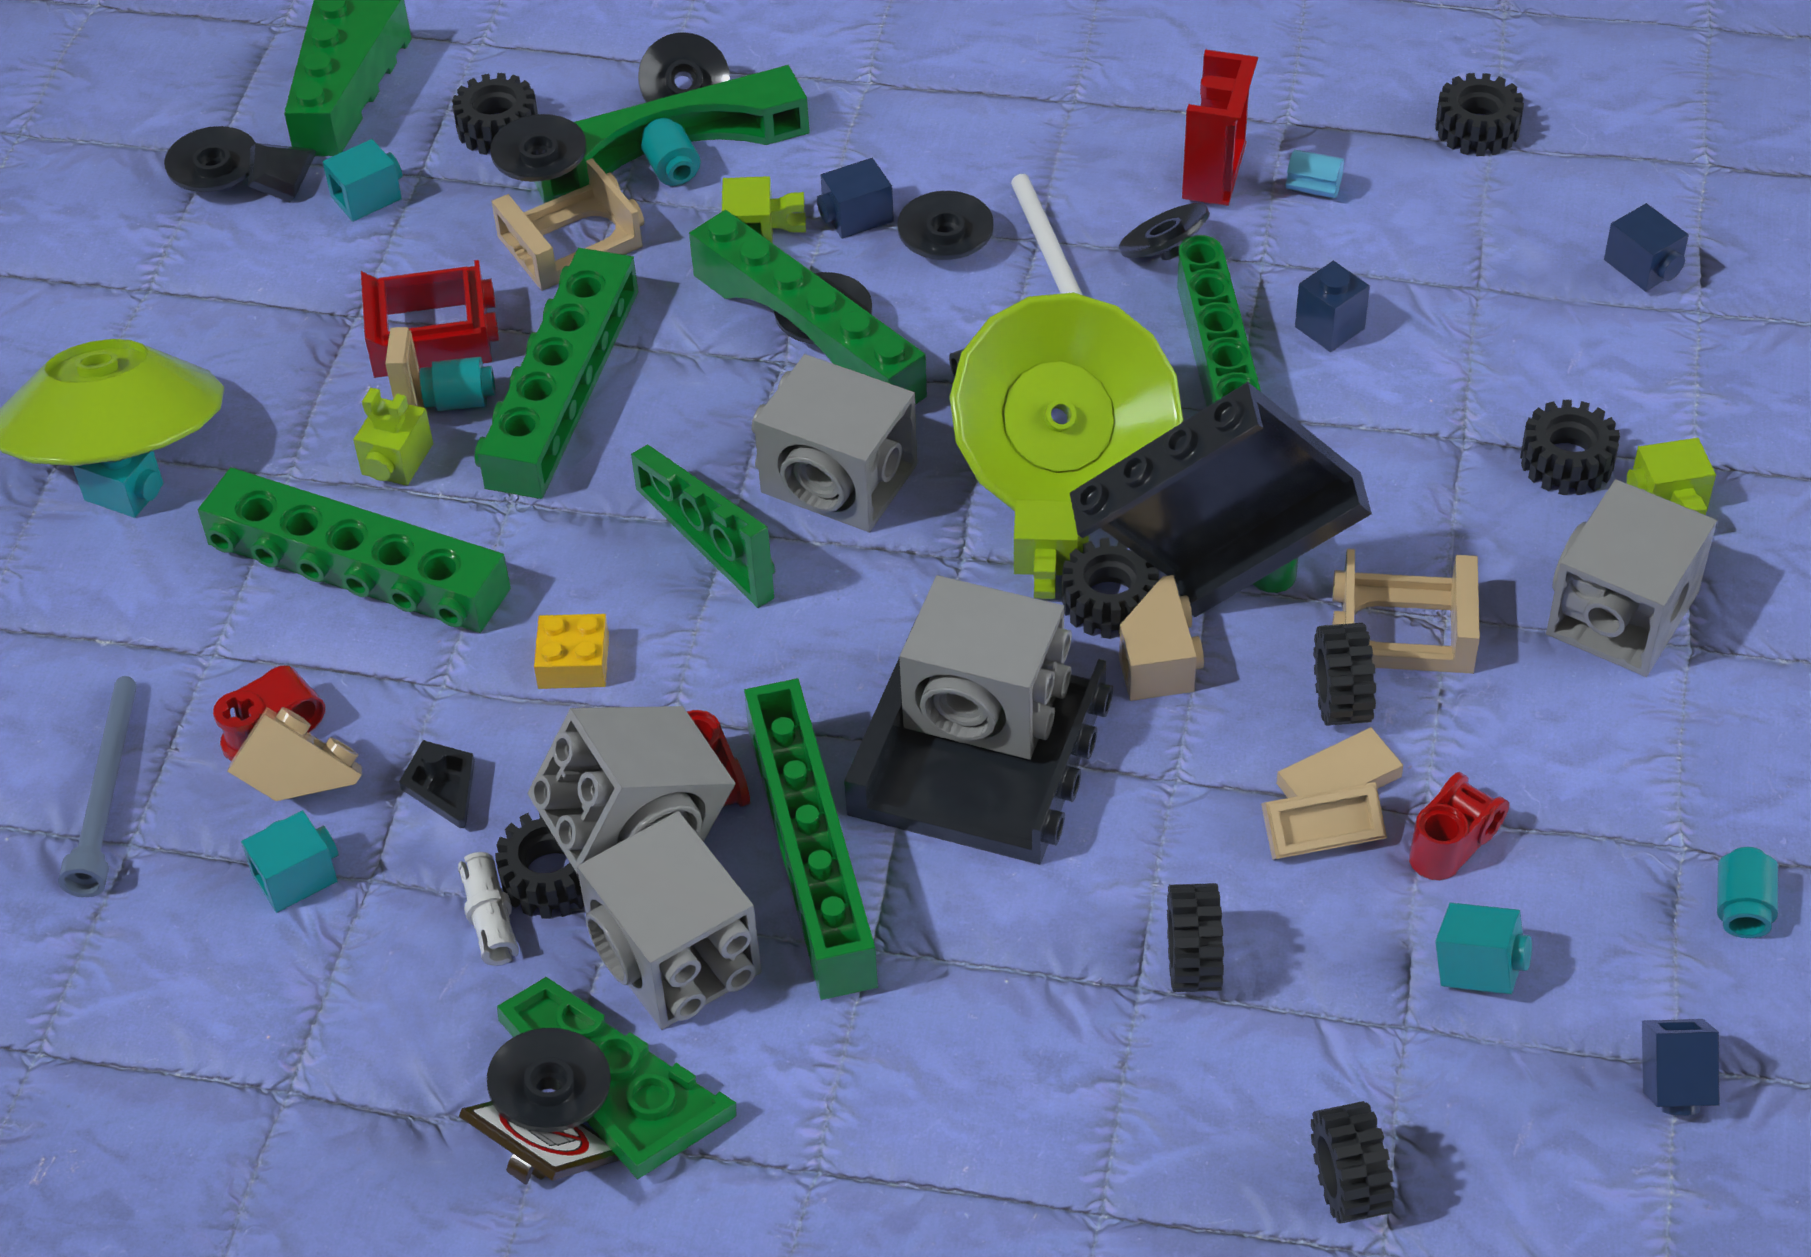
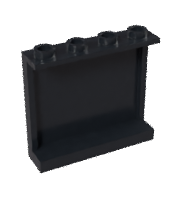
(1225, 497)
(973, 791)

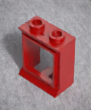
(1217, 128)
(426, 292)

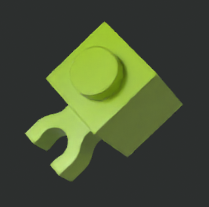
(753, 204)
(392, 438)
(1675, 472)
(1043, 541)

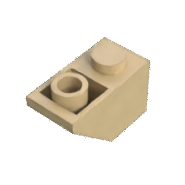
(1156, 644)
(289, 761)

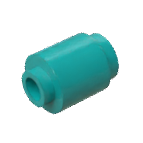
(670, 152)
(457, 384)
(1747, 892)

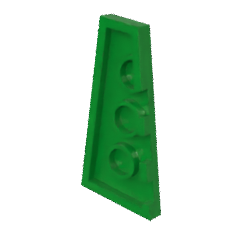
(710, 522)
(650, 1105)

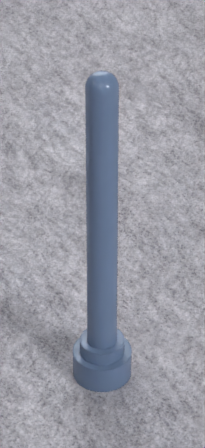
(85, 868)

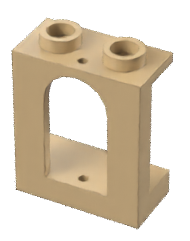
(524, 231)
(1455, 594)

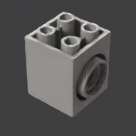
(836, 442)
(1629, 576)
(984, 667)
(624, 772)
(669, 920)

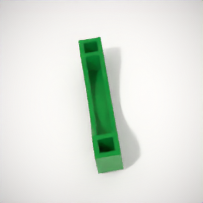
(750, 108)
(748, 266)

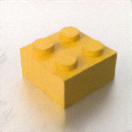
(571, 651)

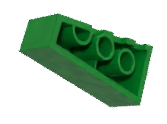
(340, 67)

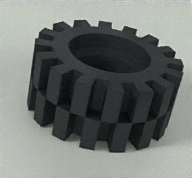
(490, 96)
(1461, 103)
(1565, 467)
(1099, 566)
(1344, 674)
(531, 888)
(1195, 937)
(1352, 1162)

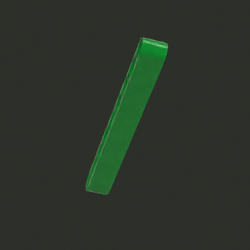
(1219, 342)

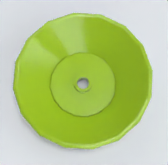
(1065, 357)
(106, 404)

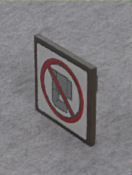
(540, 1153)

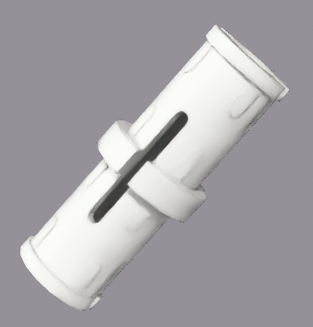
(488, 908)

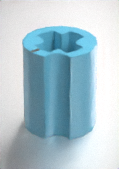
(1314, 173)

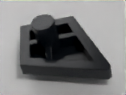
(278, 169)
(441, 780)

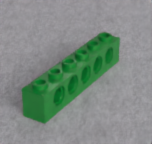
(557, 374)
(355, 549)
(811, 840)

